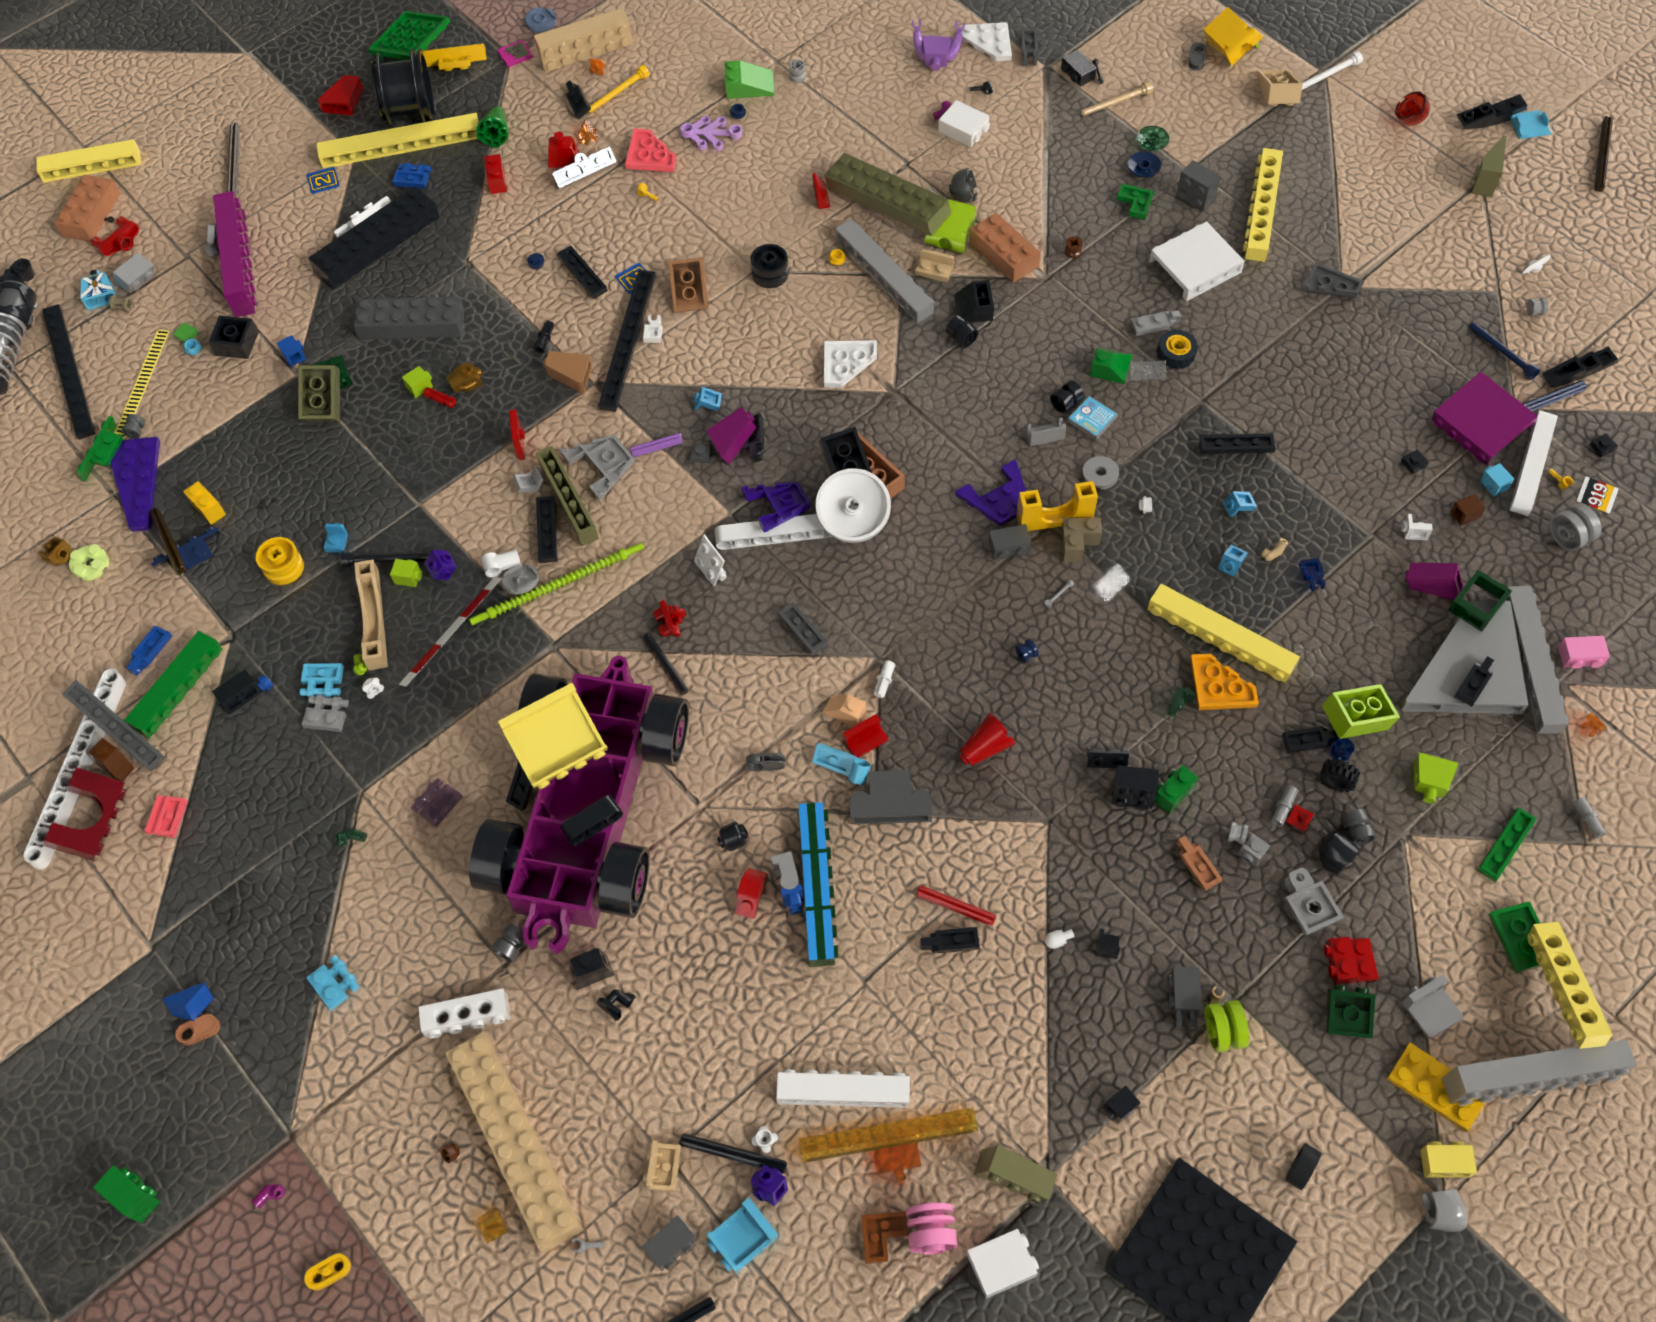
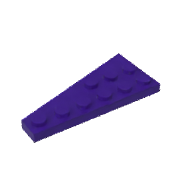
(135, 477)

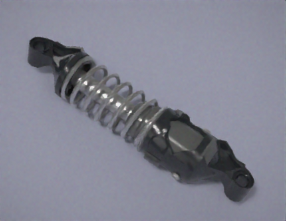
(16, 311)

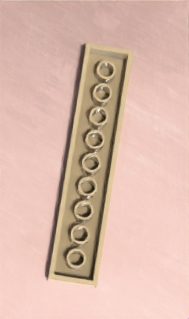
(514, 1142)

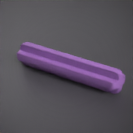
(655, 445)

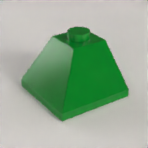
(1110, 365)

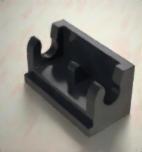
(236, 691)

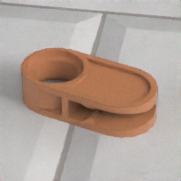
(202, 1028)

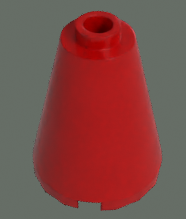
(986, 741)

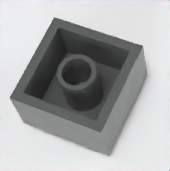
(1198, 185)

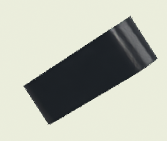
(591, 820)

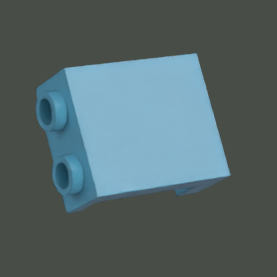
(742, 1237)

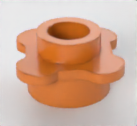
(597, 66)

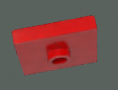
(517, 434)

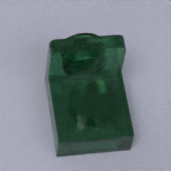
(1180, 696)

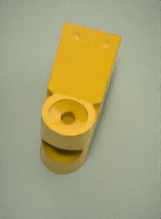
(1231, 36)

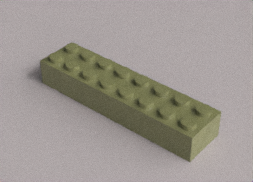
(888, 194)

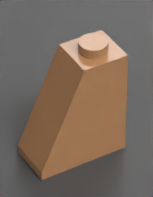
(569, 369)

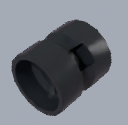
(961, 331)
(1067, 396)

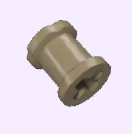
(121, 303)

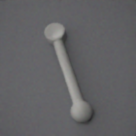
(1048, 603)

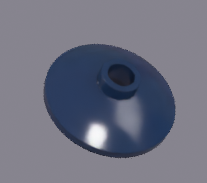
(1144, 164)

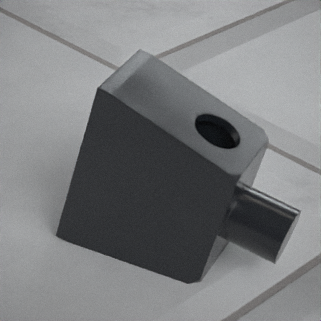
(590, 968)

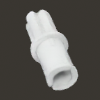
(884, 679)

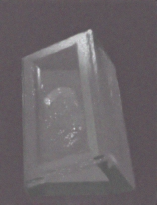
(1110, 583)

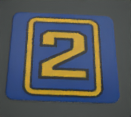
(323, 180)
(628, 277)

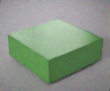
(185, 332)

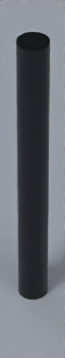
(666, 664)

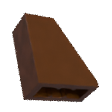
(110, 760)

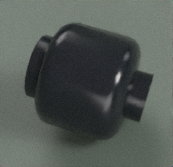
(732, 836)

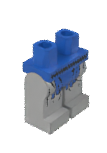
(791, 891)

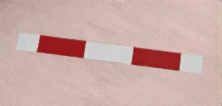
(449, 632)

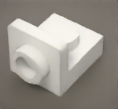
(1415, 531)

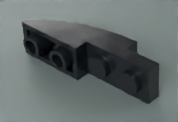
(1489, 115)

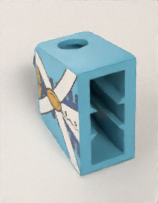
(96, 290)

